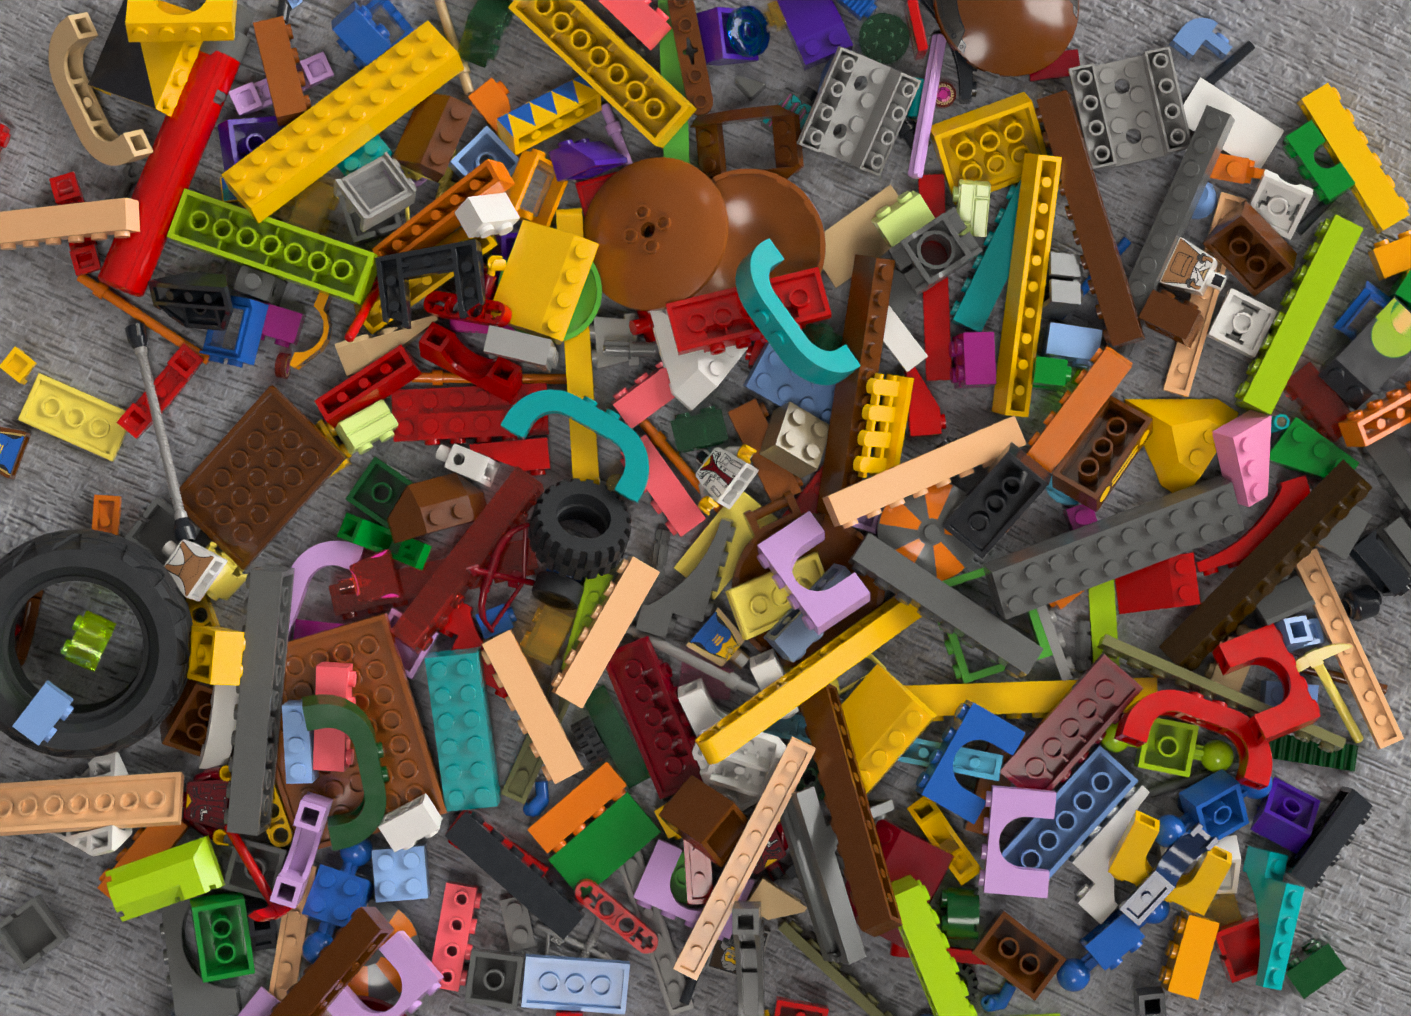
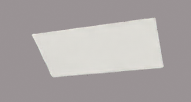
(1250, 134)

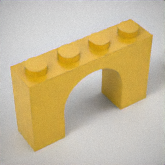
(209, 23)
(1193, 890)

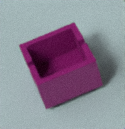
(973, 360)

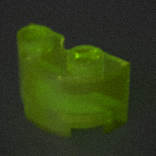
(89, 640)

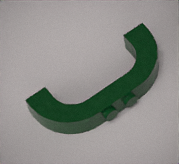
(341, 714)

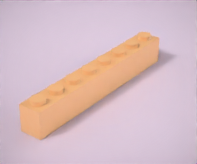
(922, 472)

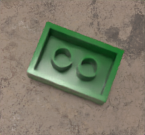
(222, 936)

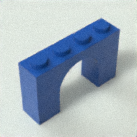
(970, 724)

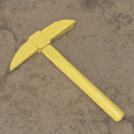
(1315, 659)

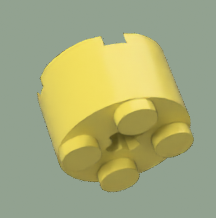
(228, 579)

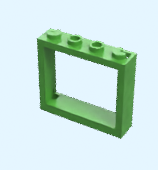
(953, 646)

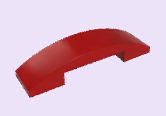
(84, 254)
(167, 387)

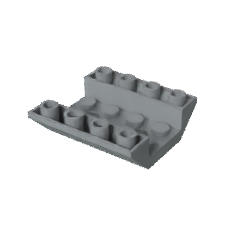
(1149, 107)
(867, 114)

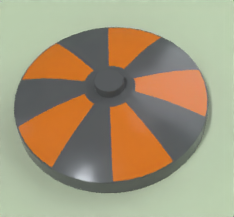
(918, 532)
(378, 975)

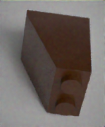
(705, 819)

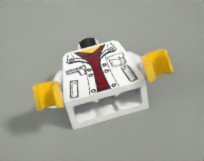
(724, 475)

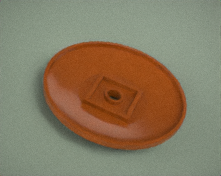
(686, 240)

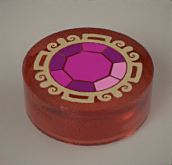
(946, 95)
(282, 365)

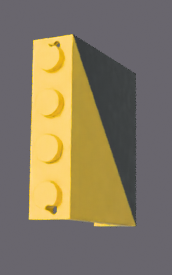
(145, 70)

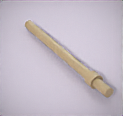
(452, 39)

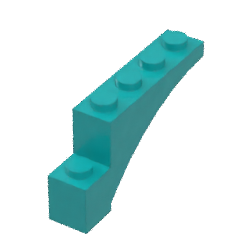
(1278, 912)

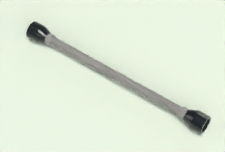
(138, 339)

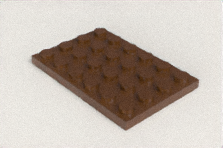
(259, 477)

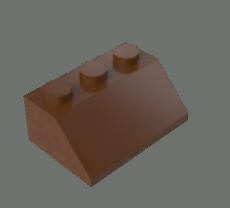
(432, 135)
(1250, 248)
(189, 720)
(1018, 954)

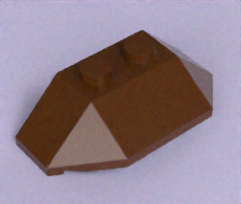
(435, 507)

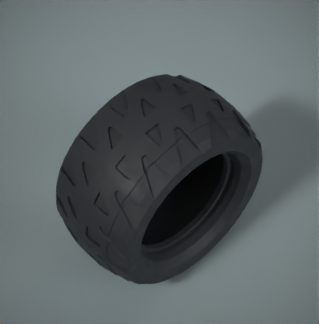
(162, 616)

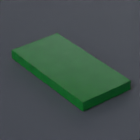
(605, 843)

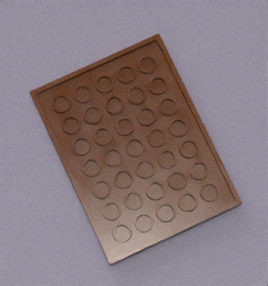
(386, 700)

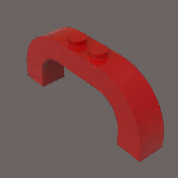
(1214, 715)

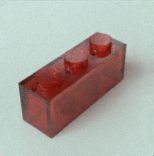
(1317, 401)

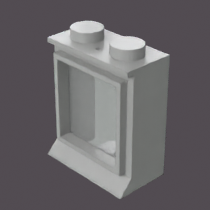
(376, 191)

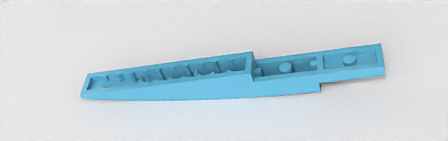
(966, 760)

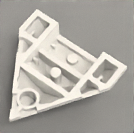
(694, 373)
(745, 771)
(107, 838)

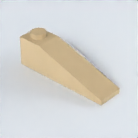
(367, 349)

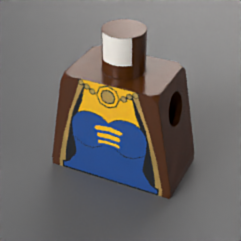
(12, 449)

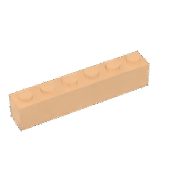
(69, 223)
(605, 631)
(532, 706)

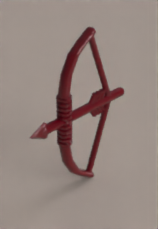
(512, 578)

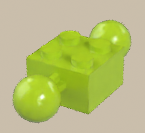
(1173, 748)

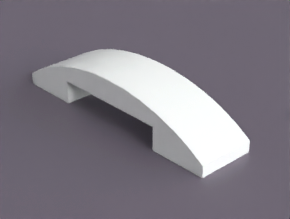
(220, 728)

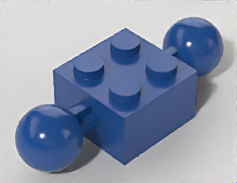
(1214, 803)
(335, 897)
(1106, 946)

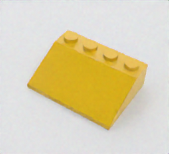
(988, 142)
(544, 279)
(883, 723)

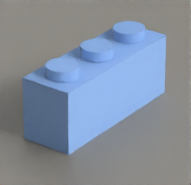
(297, 745)

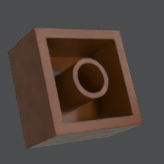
(1172, 318)

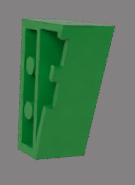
(1307, 451)

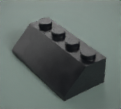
(1328, 837)

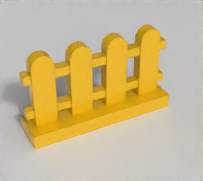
(891, 426)

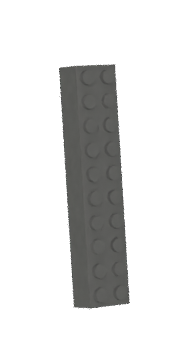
(1113, 547)
(259, 700)

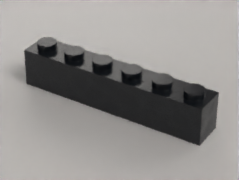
(515, 874)

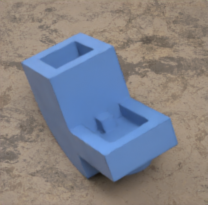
(1198, 33)
(1300, 632)

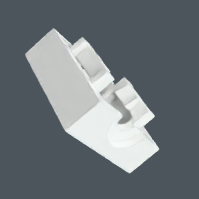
(1280, 196)
(1239, 318)

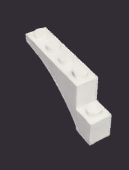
(1095, 854)

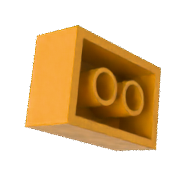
(1188, 954)

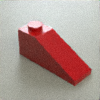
(924, 412)
(527, 454)

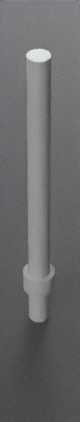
(731, 680)

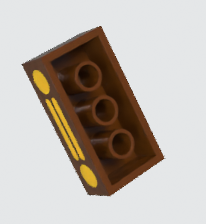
(1102, 453)

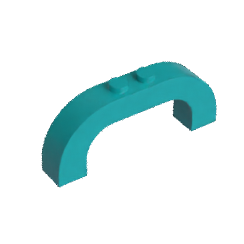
(779, 326)
(585, 412)

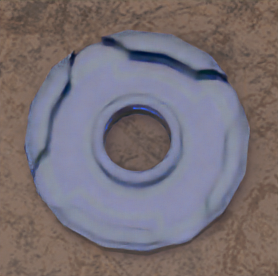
(737, 34)

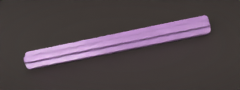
(927, 106)

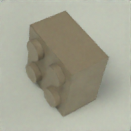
(795, 440)

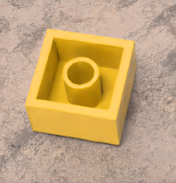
(216, 655)

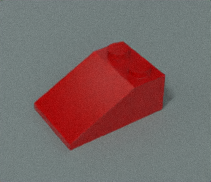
(1159, 586)

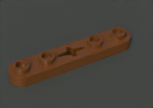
(695, 76)

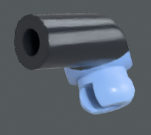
(284, 8)

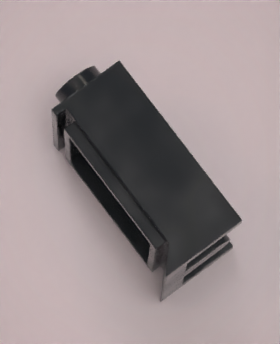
(1380, 565)

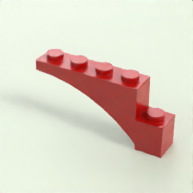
(1285, 500)
(463, 625)

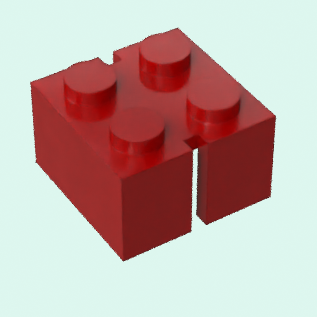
(1240, 947)

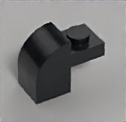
(261, 933)
(1149, 1001)

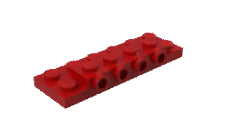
(721, 321)
(457, 414)

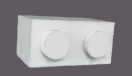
(487, 215)
(410, 823)

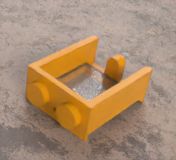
(535, 188)

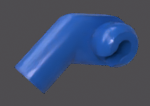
(998, 1001)

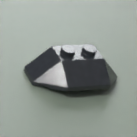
(194, 299)

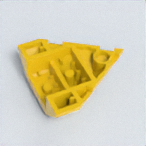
(1182, 437)

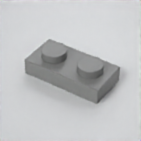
(517, 924)

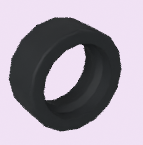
(557, 590)

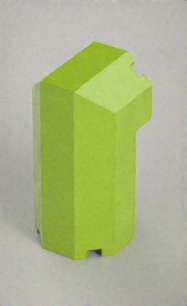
(164, 878)

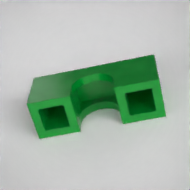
(1327, 182)
(1050, 374)

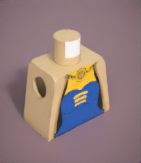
(719, 641)

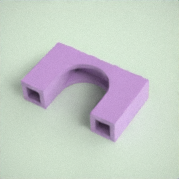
(819, 608)
(297, 868)
(999, 874)
(656, 891)
(417, 978)

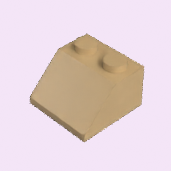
(775, 900)

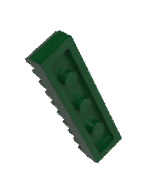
(1295, 750)

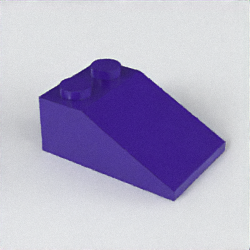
(814, 30)
(243, 136)

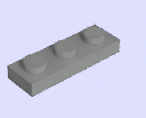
(1056, 642)

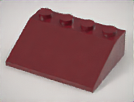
(905, 856)

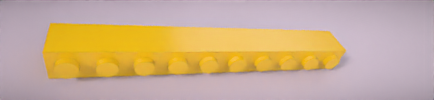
(1026, 284)
(1006, 697)

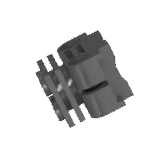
(944, 231)

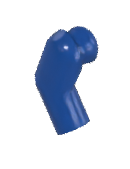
(539, 802)

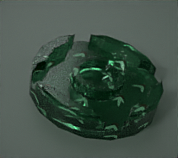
(884, 38)

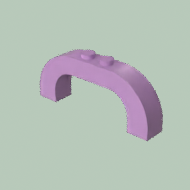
(314, 559)

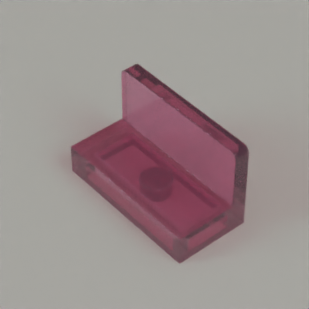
(715, 687)

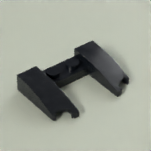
(397, 269)

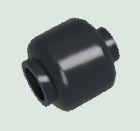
(1361, 602)

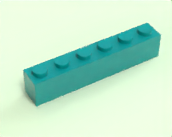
(991, 270)

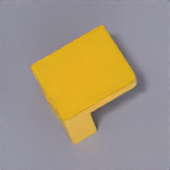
(18, 365)

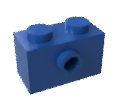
(361, 32)

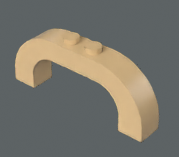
(80, 101)

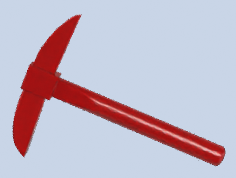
(363, 312)
(273, 910)

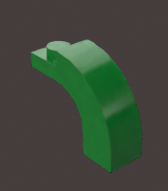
(379, 538)

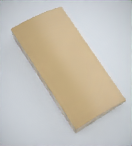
(855, 236)

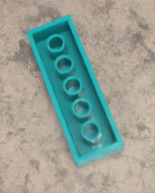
(463, 729)

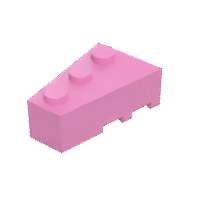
(1245, 455)

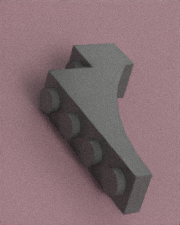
(692, 595)
(749, 955)

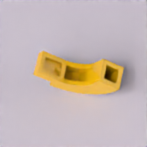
(942, 835)

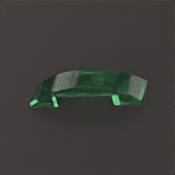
(616, 737)

